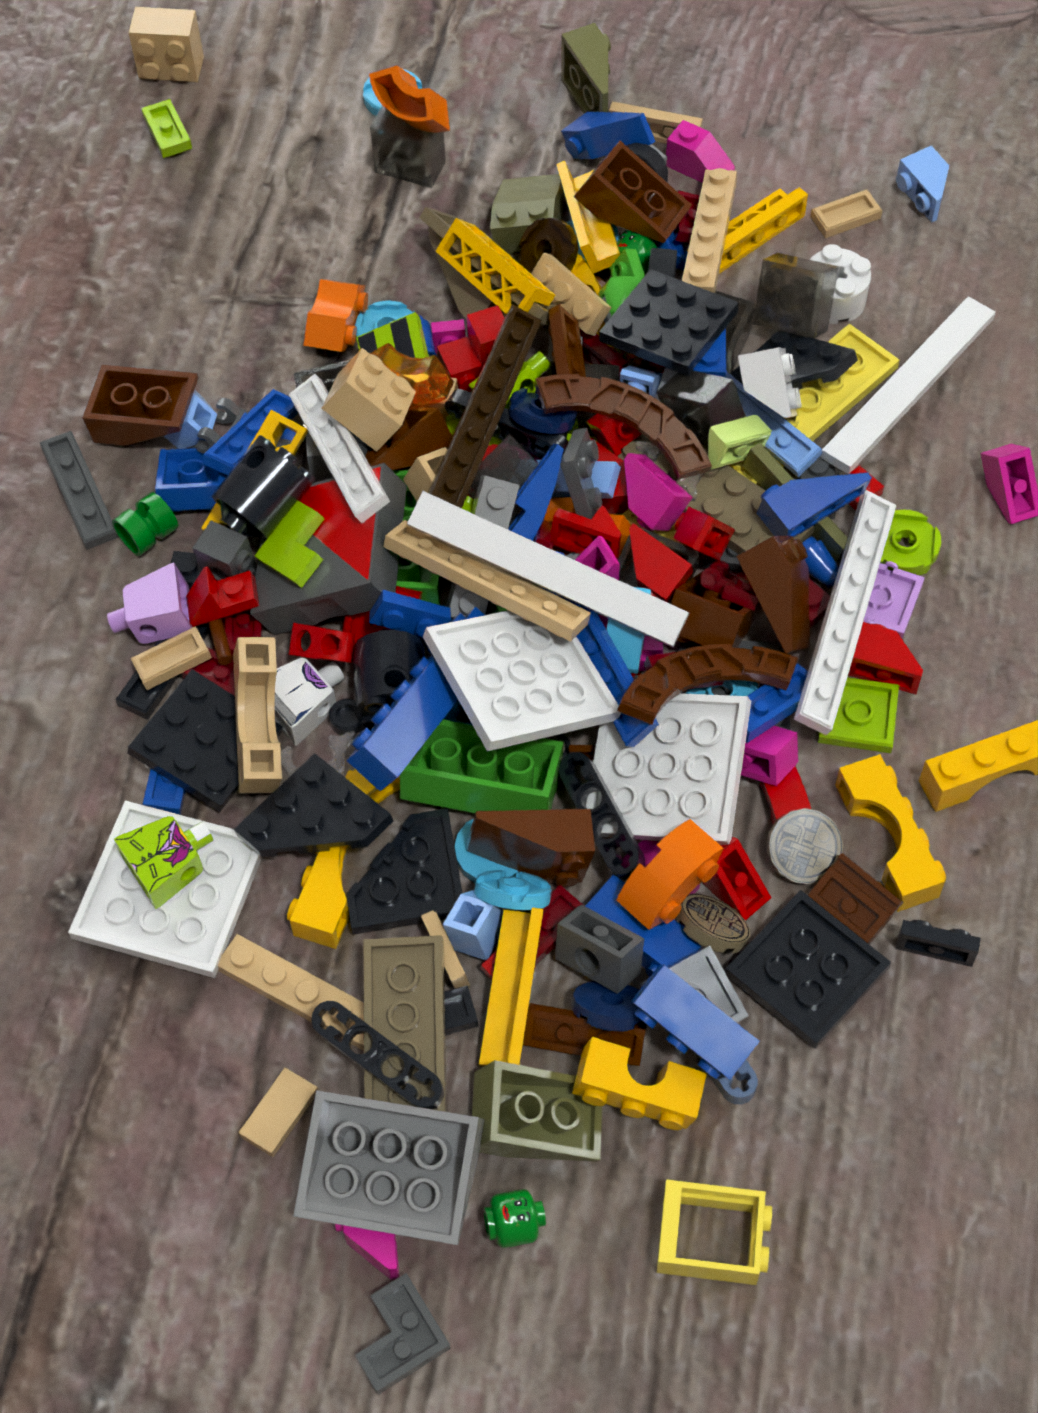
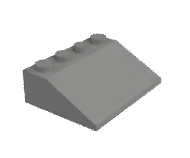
(388, 1167)

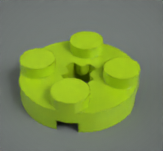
(919, 532)

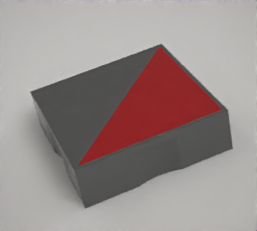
(353, 563)

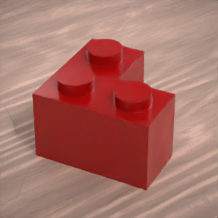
(467, 355)

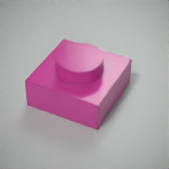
(447, 331)

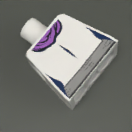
(304, 696)

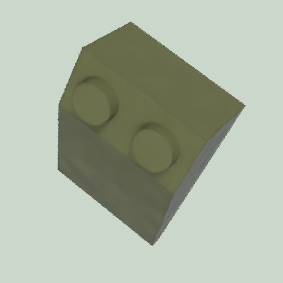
(586, 67)
(520, 204)
(534, 1114)

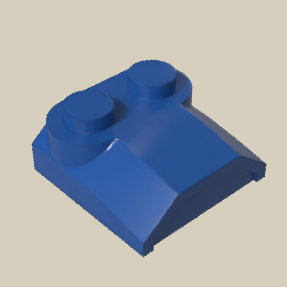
(186, 481)

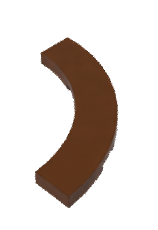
(629, 406)
(699, 666)

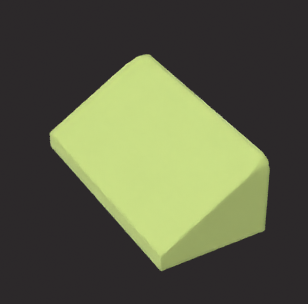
(734, 439)

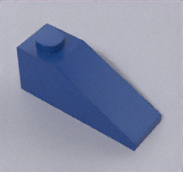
(598, 132)
(807, 501)

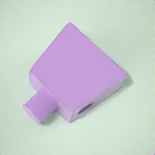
(154, 606)

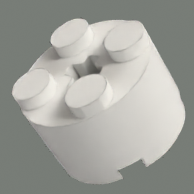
(851, 281)

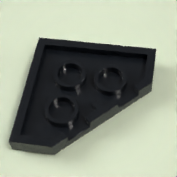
(811, 358)
(312, 813)
(408, 877)

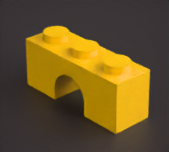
(606, 1080)

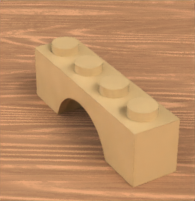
(255, 715)

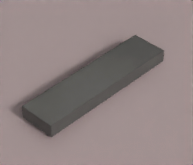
(79, 490)

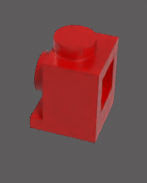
(611, 433)

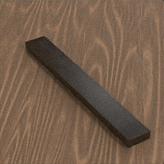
(484, 407)

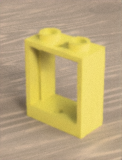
(714, 1197)

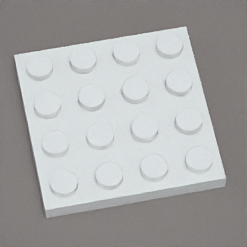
(519, 679)
(679, 769)
(188, 928)

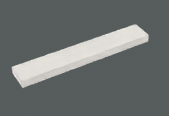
(339, 451)

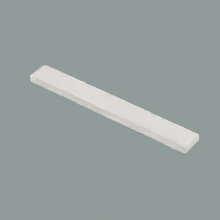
(907, 385)
(548, 569)
(845, 613)

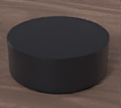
(343, 717)

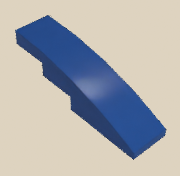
(536, 494)

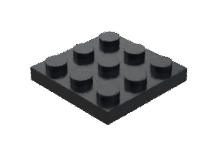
(669, 322)
(194, 741)
(807, 968)

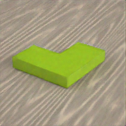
(285, 547)

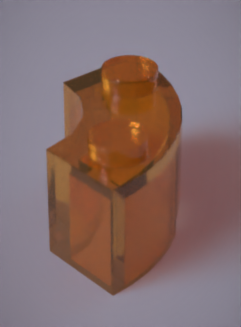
(424, 375)

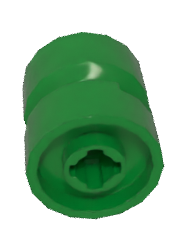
(148, 521)

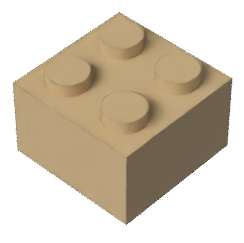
(166, 44)
(369, 399)

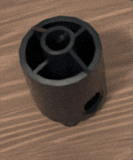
(261, 489)
(379, 667)

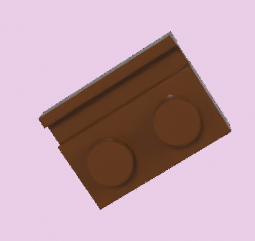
(855, 898)

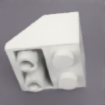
(768, 379)

